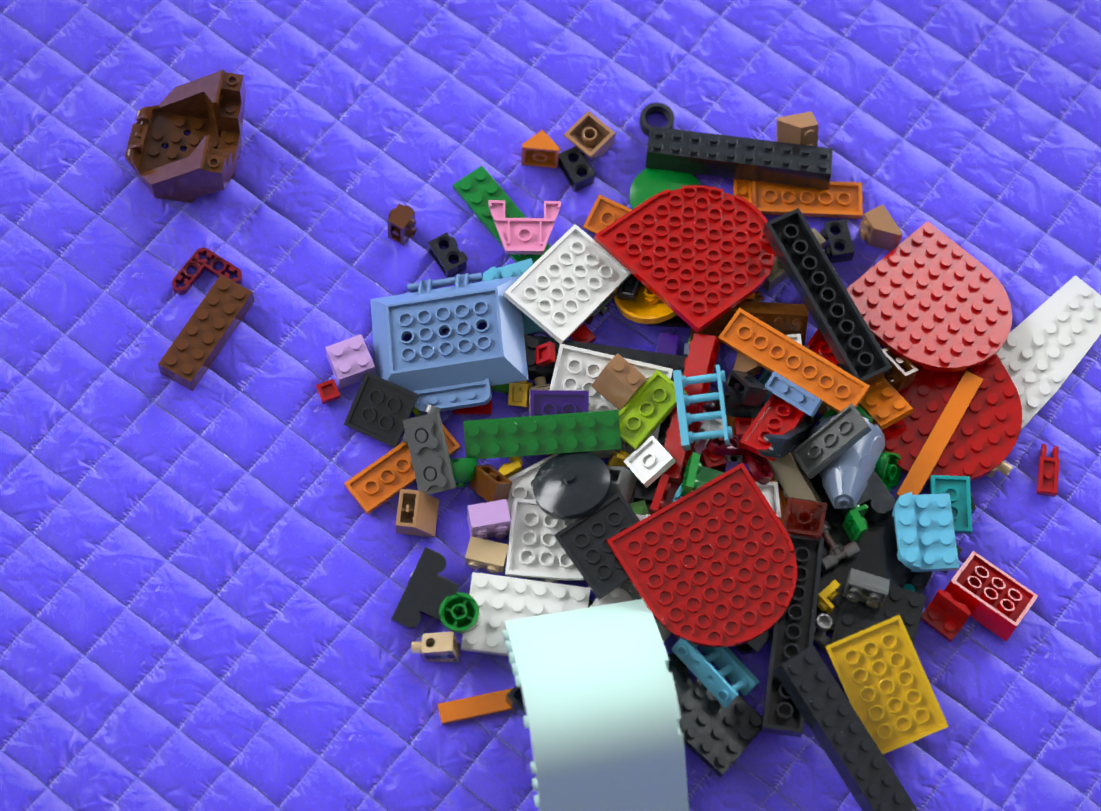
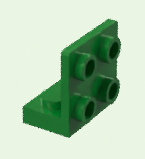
(696, 475)

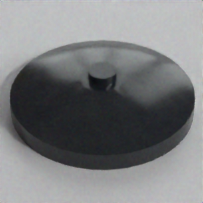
(572, 485)

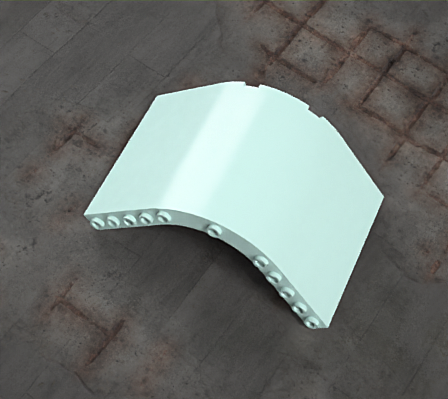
(599, 710)

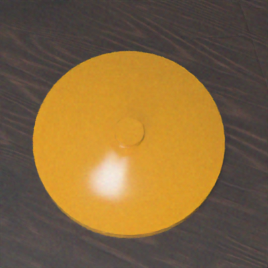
(645, 309)

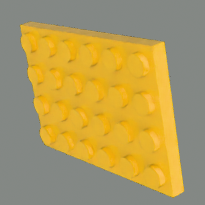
(887, 684)

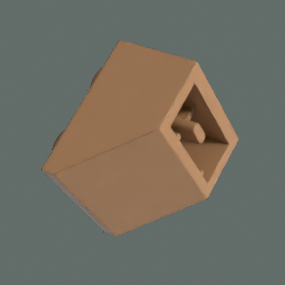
(416, 513)

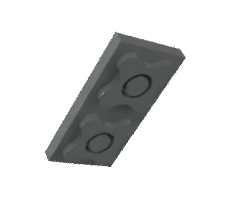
(831, 441)
(429, 453)

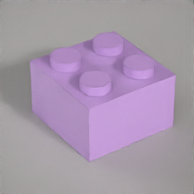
(350, 360)
(489, 519)

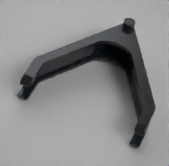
(780, 444)

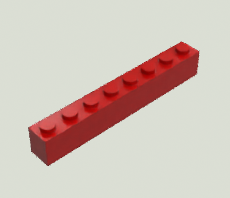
(700, 361)

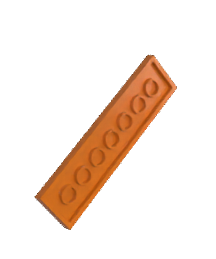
(793, 361)

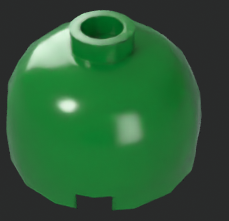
(888, 469)
(463, 470)
(459, 613)

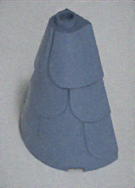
(848, 474)

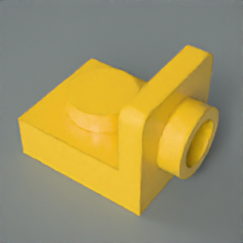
(519, 393)
(510, 469)
(830, 593)

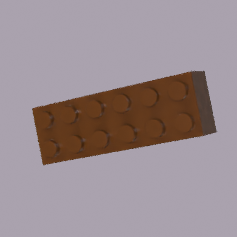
(783, 317)
(206, 332)

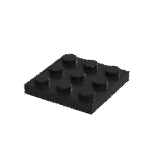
(381, 409)

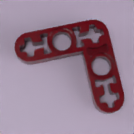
(201, 266)
(760, 470)

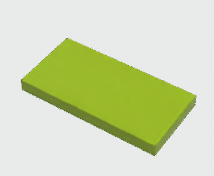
(647, 409)

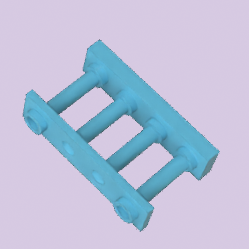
(684, 400)
(713, 680)

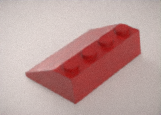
(991, 595)

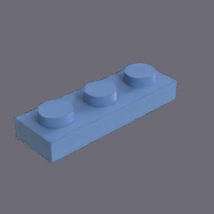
(793, 394)

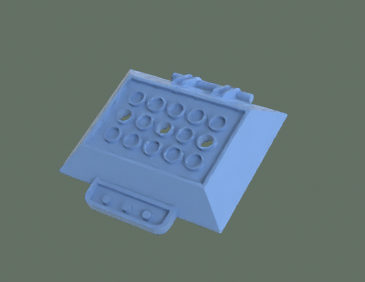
(466, 362)

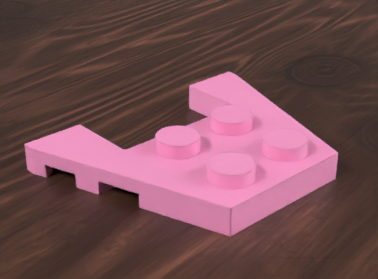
(524, 234)

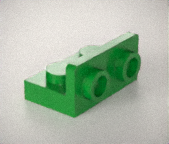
(855, 523)

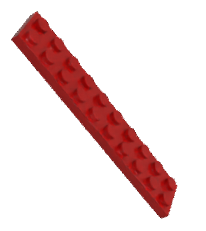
(777, 414)

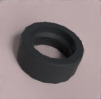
(659, 108)

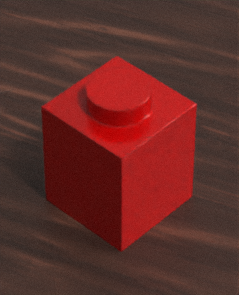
(713, 461)

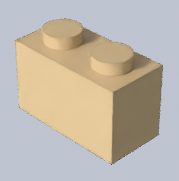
(486, 555)

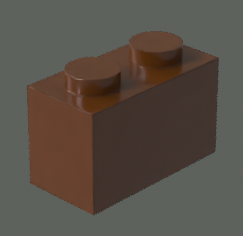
(490, 483)

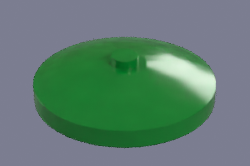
(653, 181)

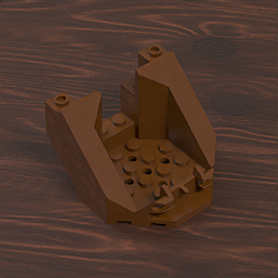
(213, 114)

